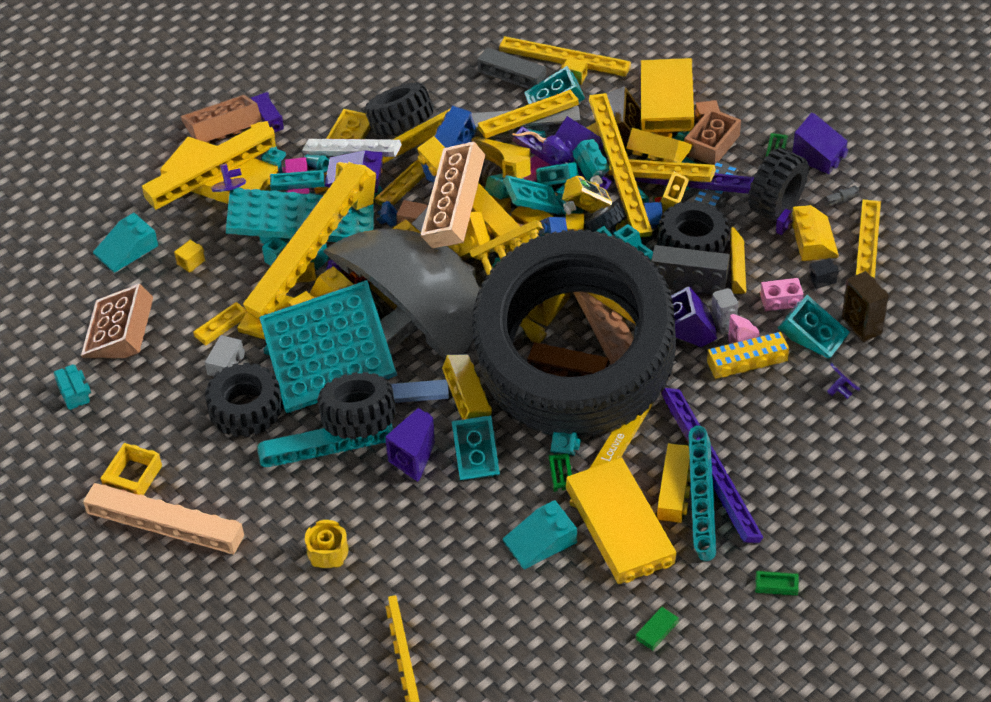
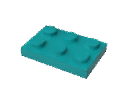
(532, 194)

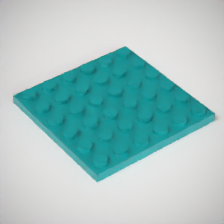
(324, 341)

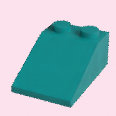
(555, 84)
(126, 243)
(813, 328)
(475, 448)
(541, 535)

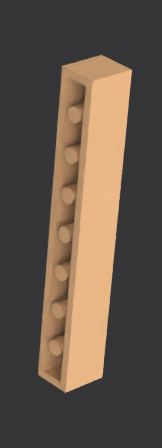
(164, 518)

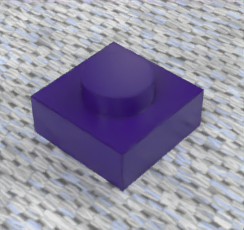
(784, 222)

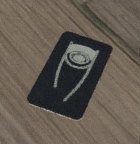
(382, 312)

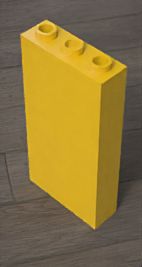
(667, 95)
(254, 171)
(620, 521)

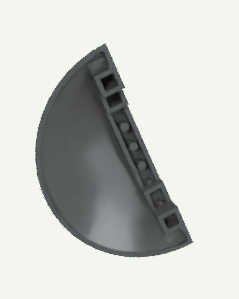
(421, 280)

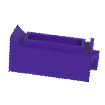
(268, 111)

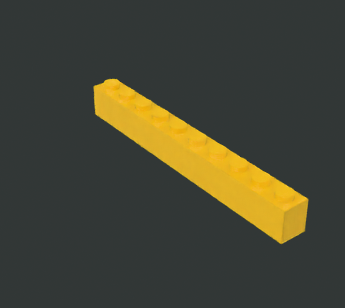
(495, 217)
(307, 241)

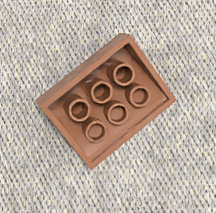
(222, 119)
(118, 324)

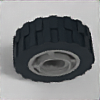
(605, 217)

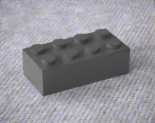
(696, 269)

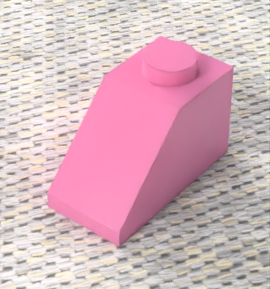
(741, 329)

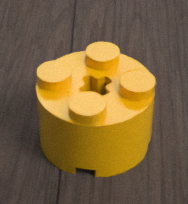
(326, 544)

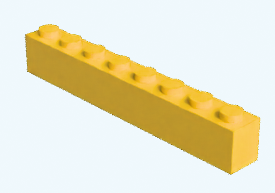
(207, 166)

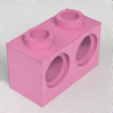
(781, 294)

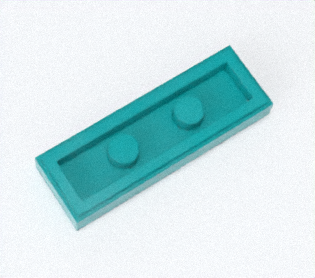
(297, 180)

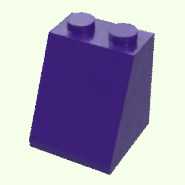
(575, 133)
(819, 144)
(692, 318)
(411, 443)

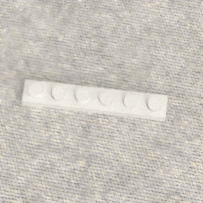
(339, 147)

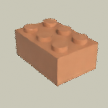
(713, 136)

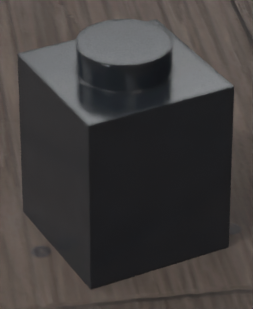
(823, 273)

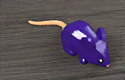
(554, 147)

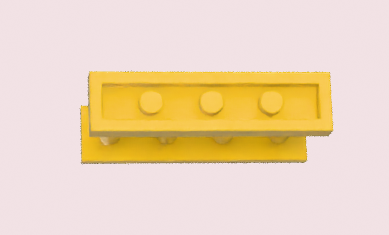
(498, 244)

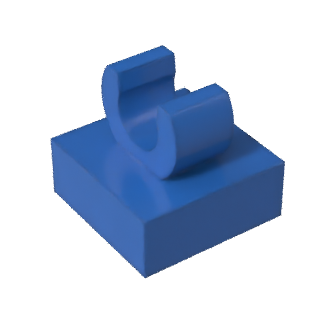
(387, 214)

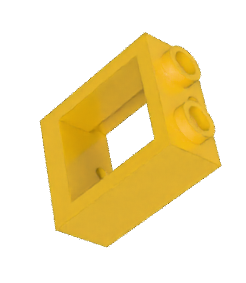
(136, 454)

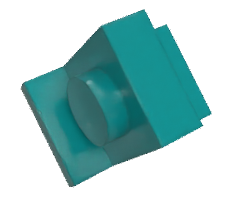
(632, 236)

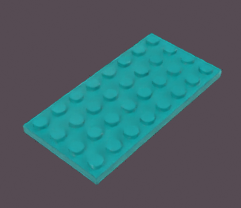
(283, 213)

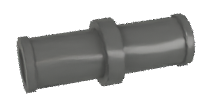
(841, 196)

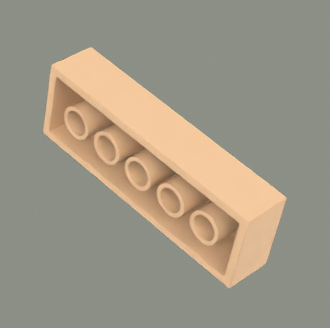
(453, 195)

